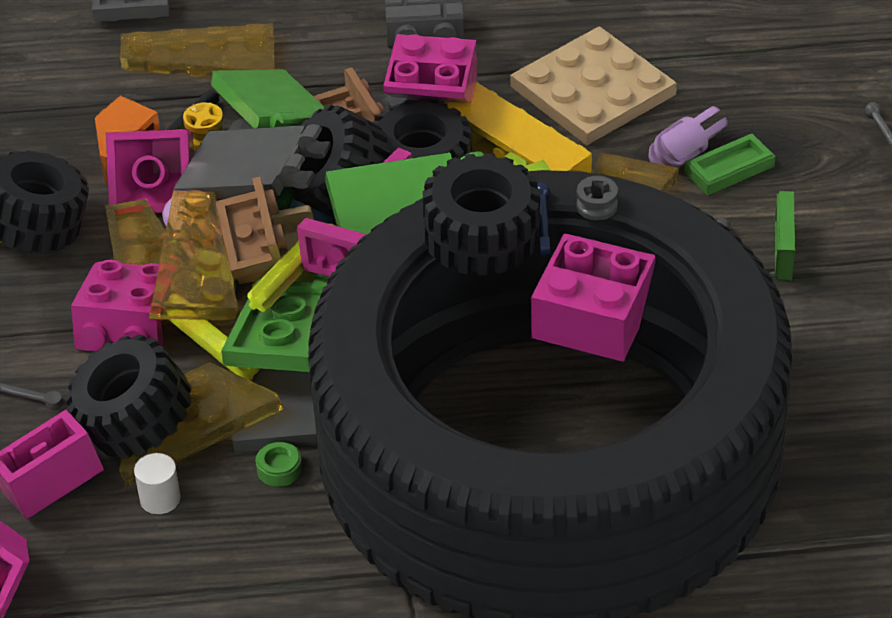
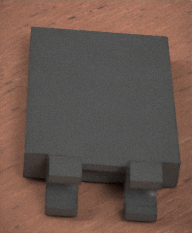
(233, 157)
(292, 424)

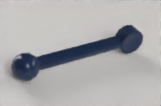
(543, 223)

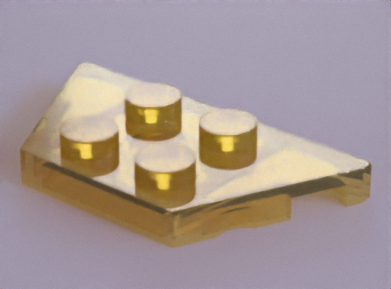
(218, 408)

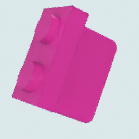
(115, 304)

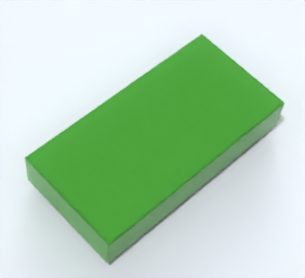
(729, 164)
(784, 235)

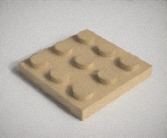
(593, 85)

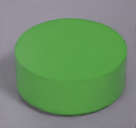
(278, 464)

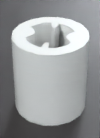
(157, 483)

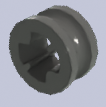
(597, 208)

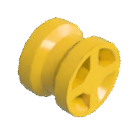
(201, 119)

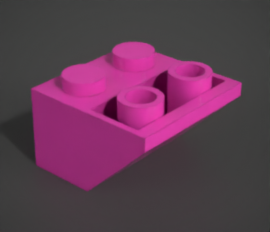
(432, 68)
(592, 297)
(47, 464)

